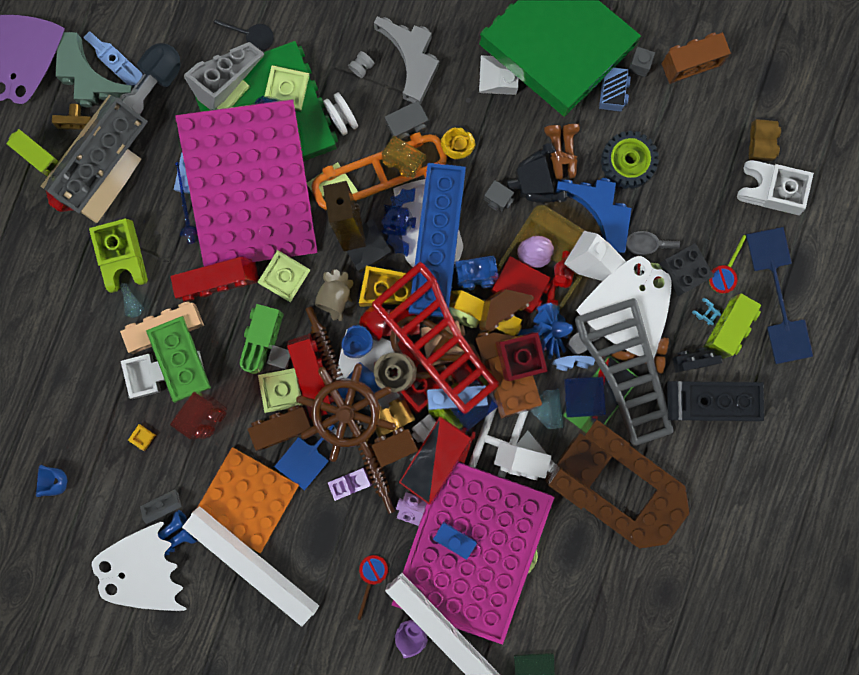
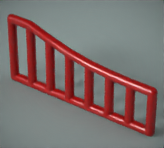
(415, 348)

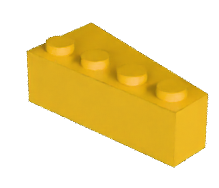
(378, 281)

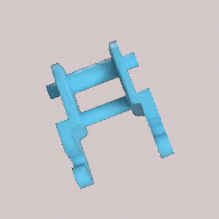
(710, 308)

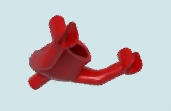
(562, 278)

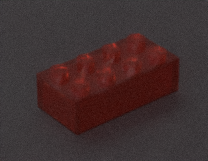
(199, 416)

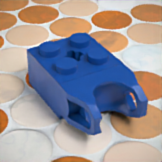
(476, 273)

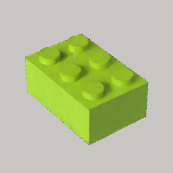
(733, 326)

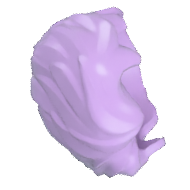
(535, 251)

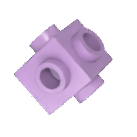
(411, 508)

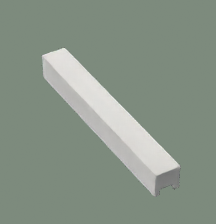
(250, 566)
(438, 627)

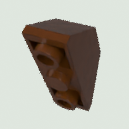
(502, 307)

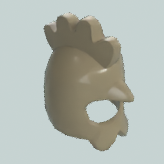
(334, 293)

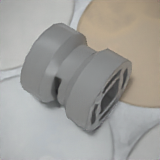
(361, 64)

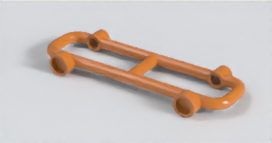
(330, 173)

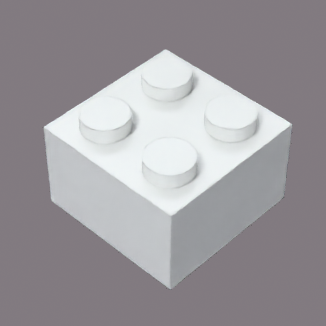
(522, 461)

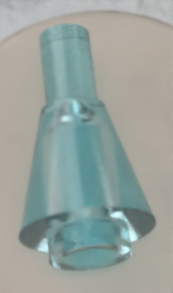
(131, 304)

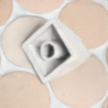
(496, 77)

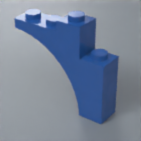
(598, 200)

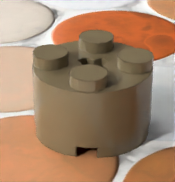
(406, 371)

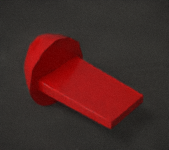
(378, 327)

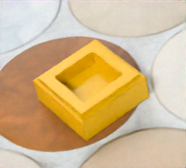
(141, 437)

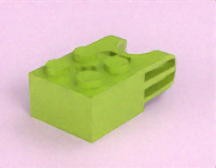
(118, 258)

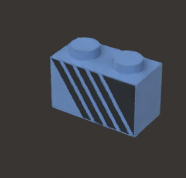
(613, 90)

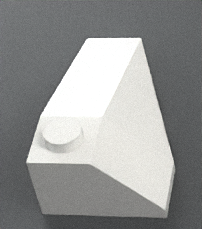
(594, 257)

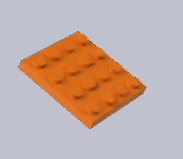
(248, 498)

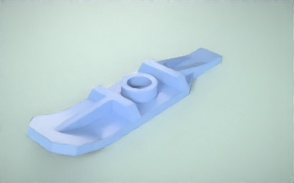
(120, 66)

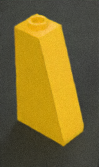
(474, 306)

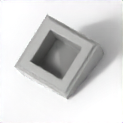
(279, 357)

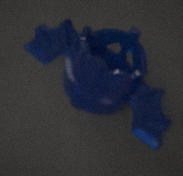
(399, 220)

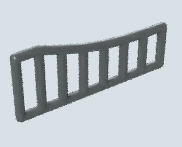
(609, 371)

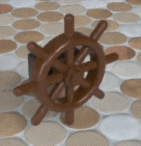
(346, 412)

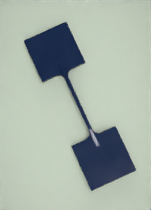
(789, 338)

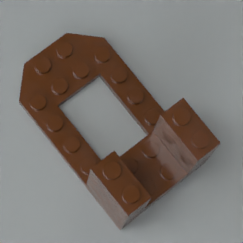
(584, 462)

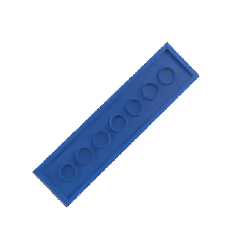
(438, 231)

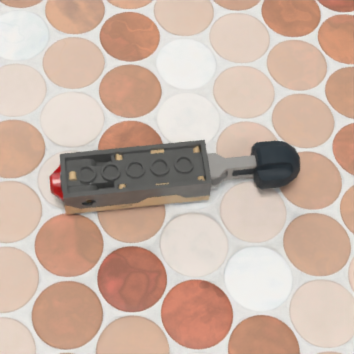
(108, 134)

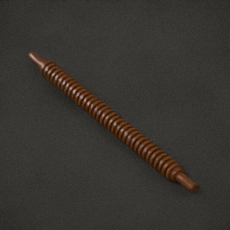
(318, 329)

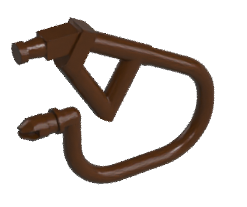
(445, 337)

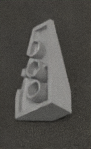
(219, 77)

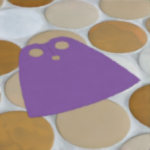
(27, 51)

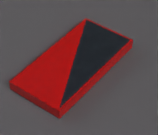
(435, 460)

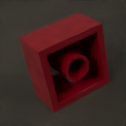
(521, 356)

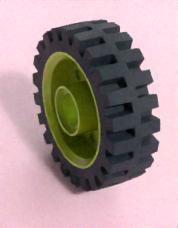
(636, 147)

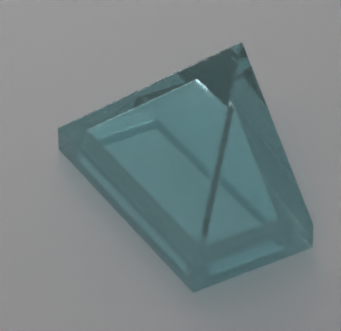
(550, 411)

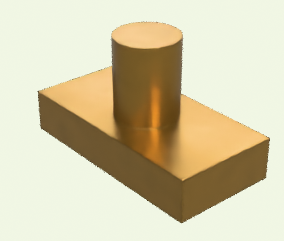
(73, 121)

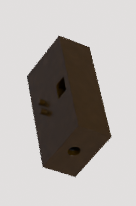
(344, 215)

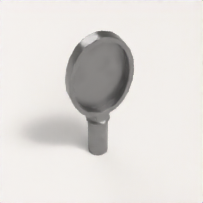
(647, 243)

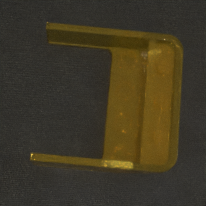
(557, 229)

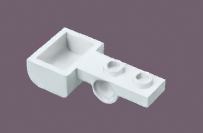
(143, 375)

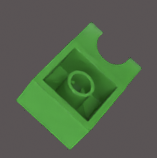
(260, 337)

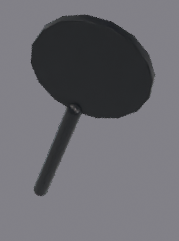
(259, 34)

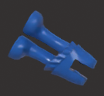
(178, 521)

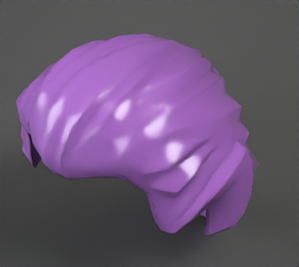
(410, 639)

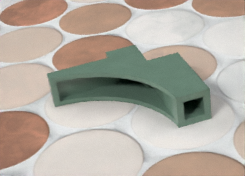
(74, 69)

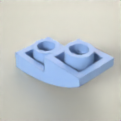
(567, 362)

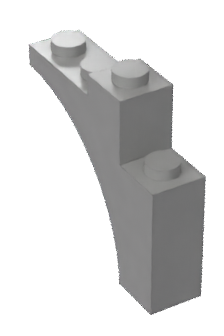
(412, 46)

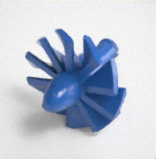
(550, 327)

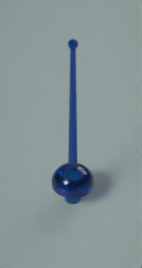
(188, 231)

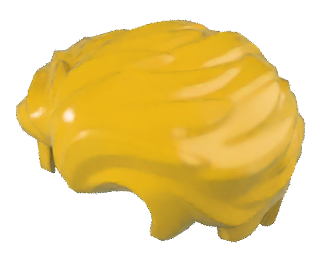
(457, 143)

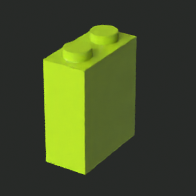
(32, 152)

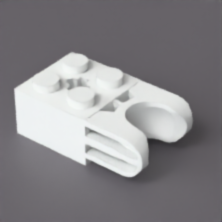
(772, 184)

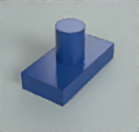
(455, 540)

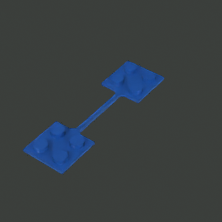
(303, 461)

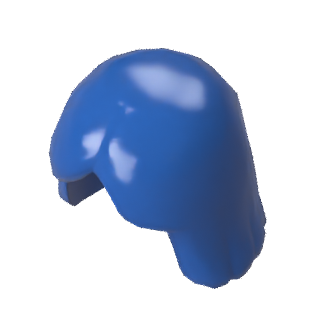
(357, 342)
(46, 479)

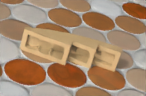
(111, 186)

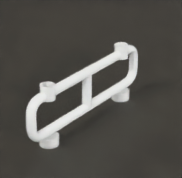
(483, 437)

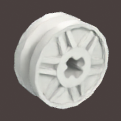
(340, 113)

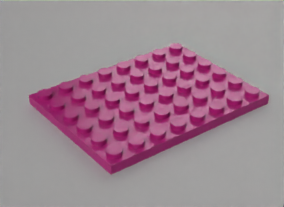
(247, 182)
(507, 525)

